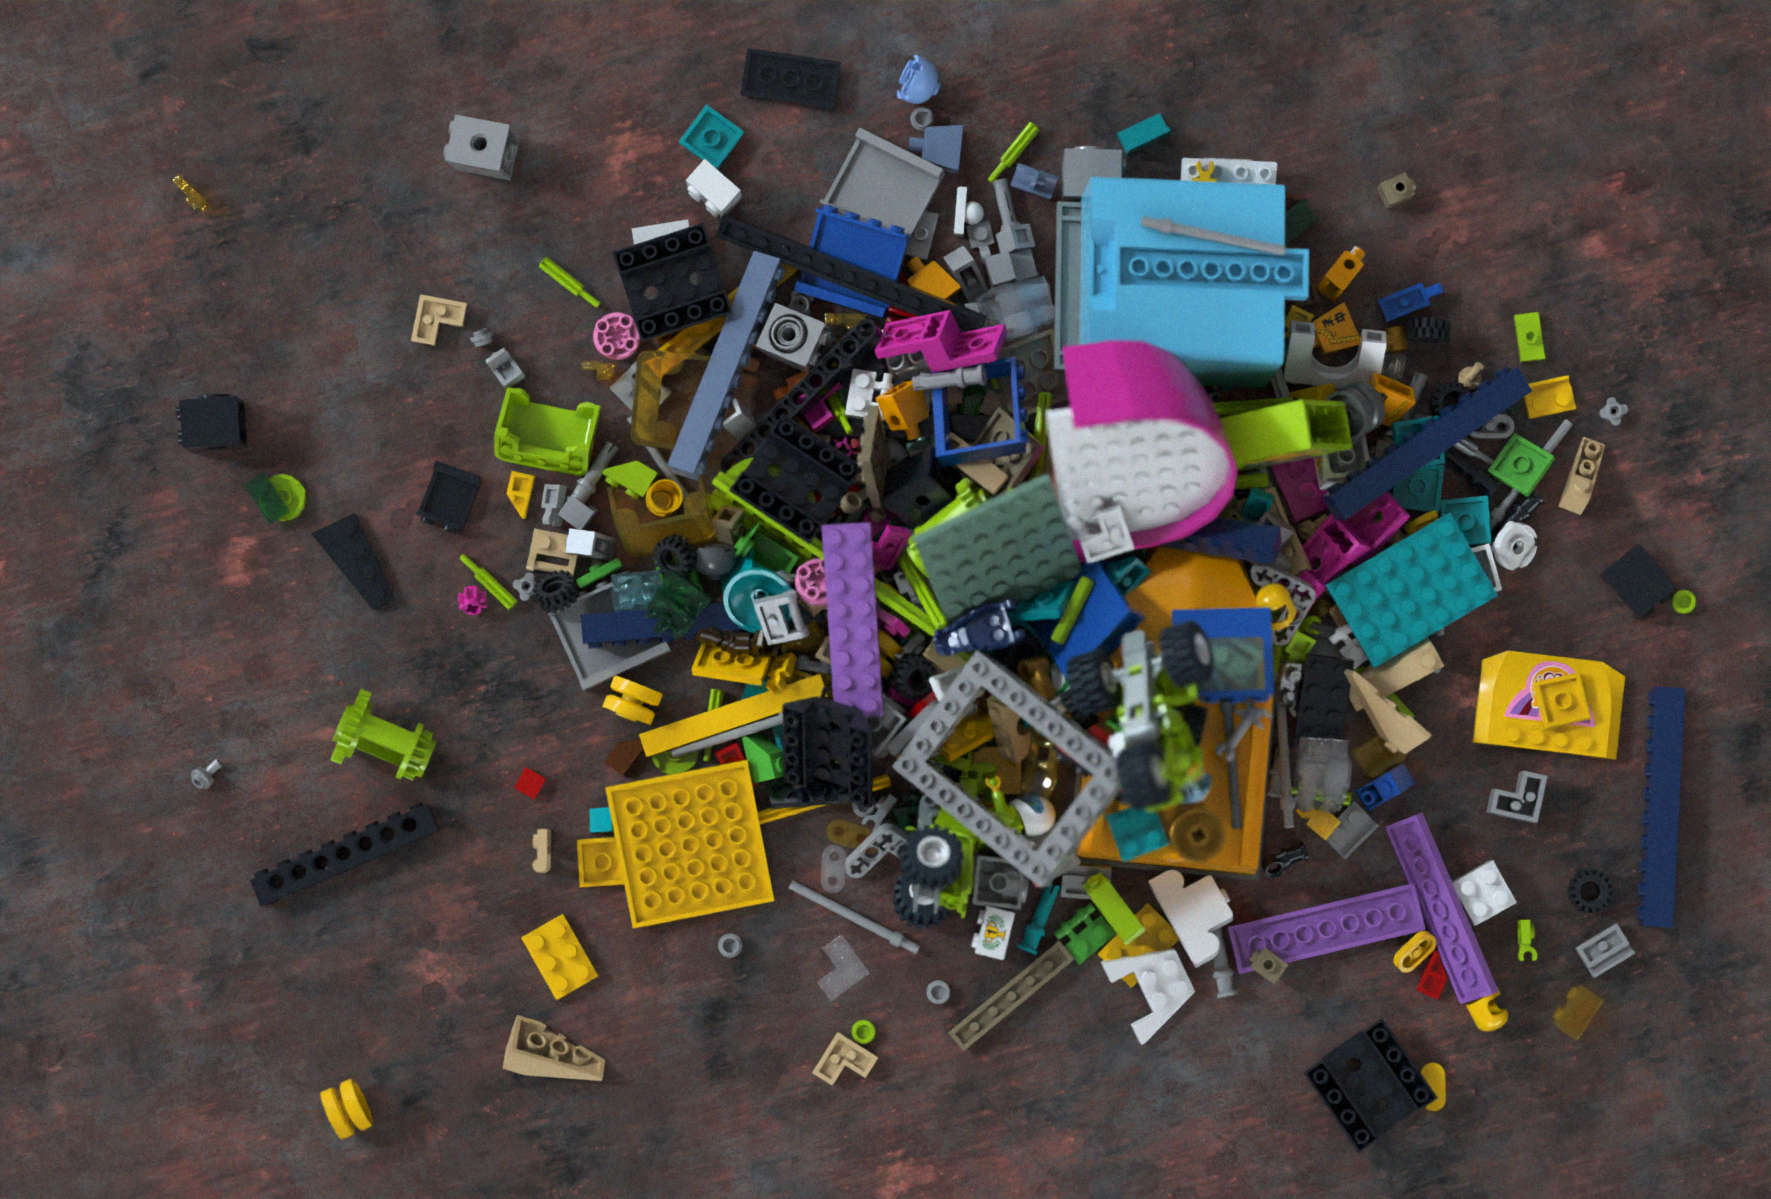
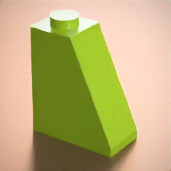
(1113, 908)

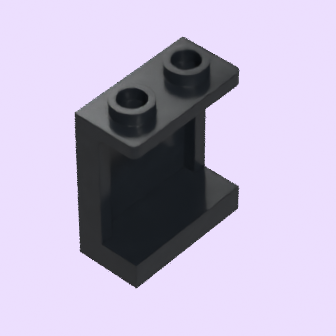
(449, 497)
(1638, 581)

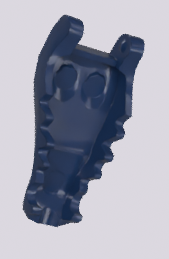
(983, 629)

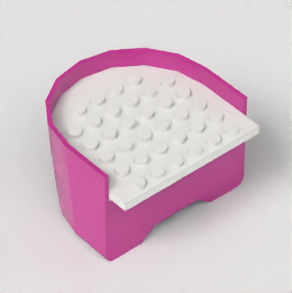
(1140, 440)

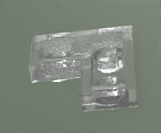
(848, 968)

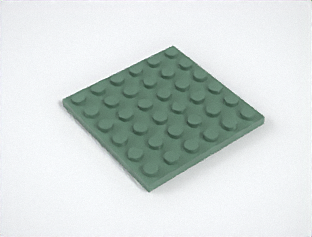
(999, 550)

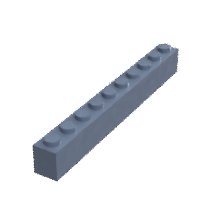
(726, 365)

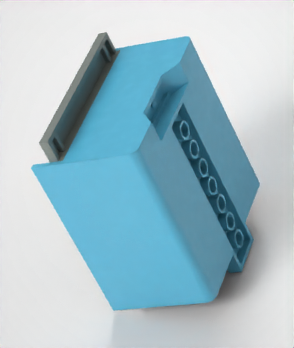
(1183, 293)

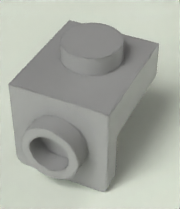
(505, 368)

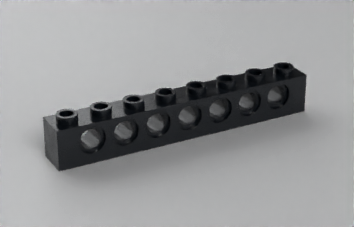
(268, 894)

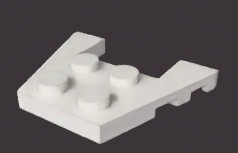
(1162, 983)

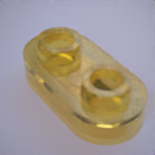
(850, 833)

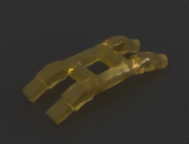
(1034, 764)

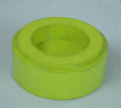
(1683, 601)
(863, 1031)

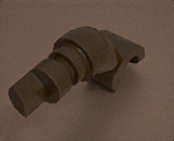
(738, 642)

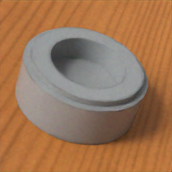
(938, 992)

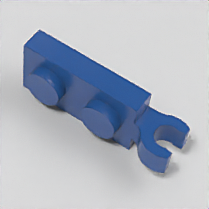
(1407, 301)

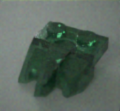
(676, 605)

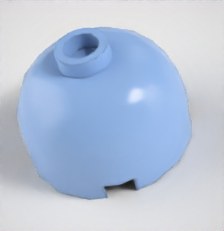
(918, 81)

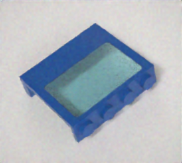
(1240, 652)

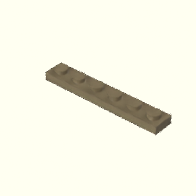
(1011, 995)

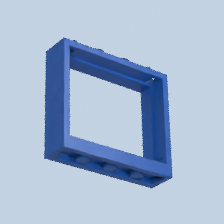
(949, 457)

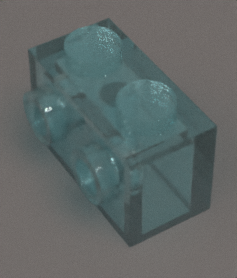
(633, 589)

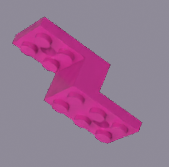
(941, 341)
(1354, 538)

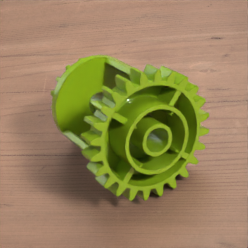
(968, 497)
(382, 739)

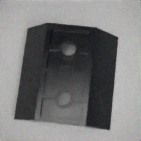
(667, 266)
(806, 467)
(814, 742)
(1383, 1073)

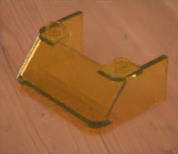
(650, 366)
(641, 538)

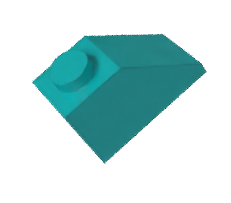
(1128, 573)

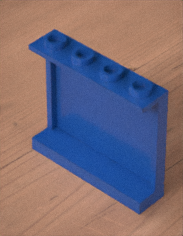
(860, 243)
(1101, 622)

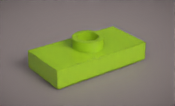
(1529, 337)

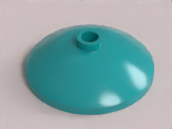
(743, 591)

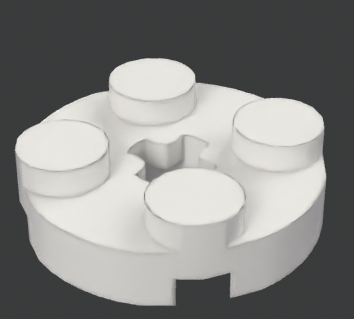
(1505, 540)

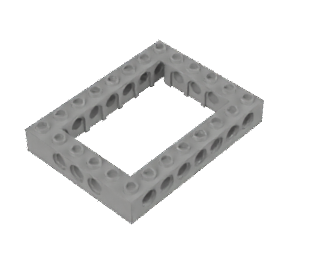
(987, 673)

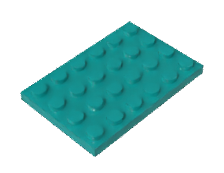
(1411, 590)

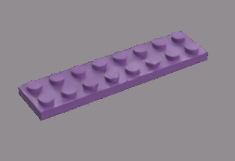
(853, 616)
(1441, 908)
(1329, 926)

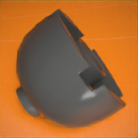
(715, 559)

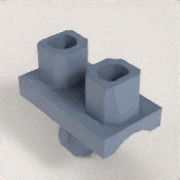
(1034, 181)

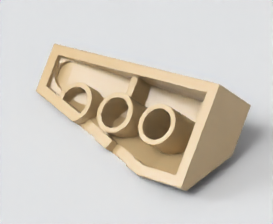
(1400, 670)
(1395, 728)
(539, 1052)

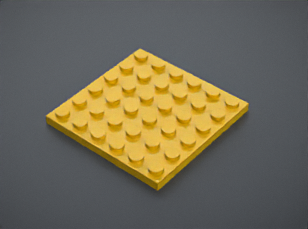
(689, 844)

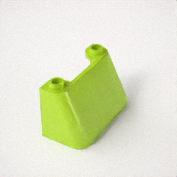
(545, 434)

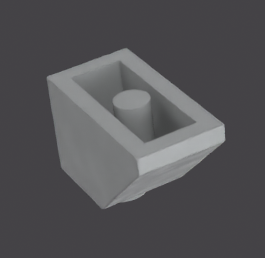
(966, 274)
(590, 544)

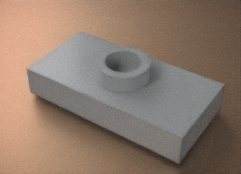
(922, 238)

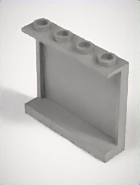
(884, 183)
(599, 664)

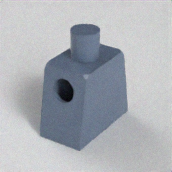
(940, 146)

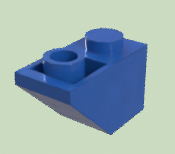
(1385, 786)

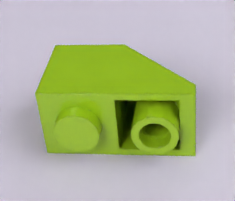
(632, 476)

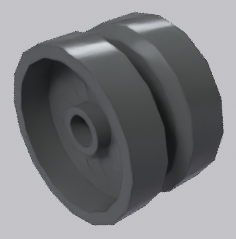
(1363, 407)

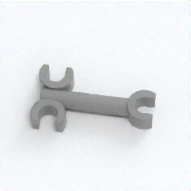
(1249, 715)

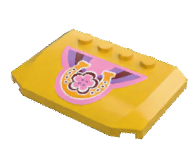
(1510, 714)

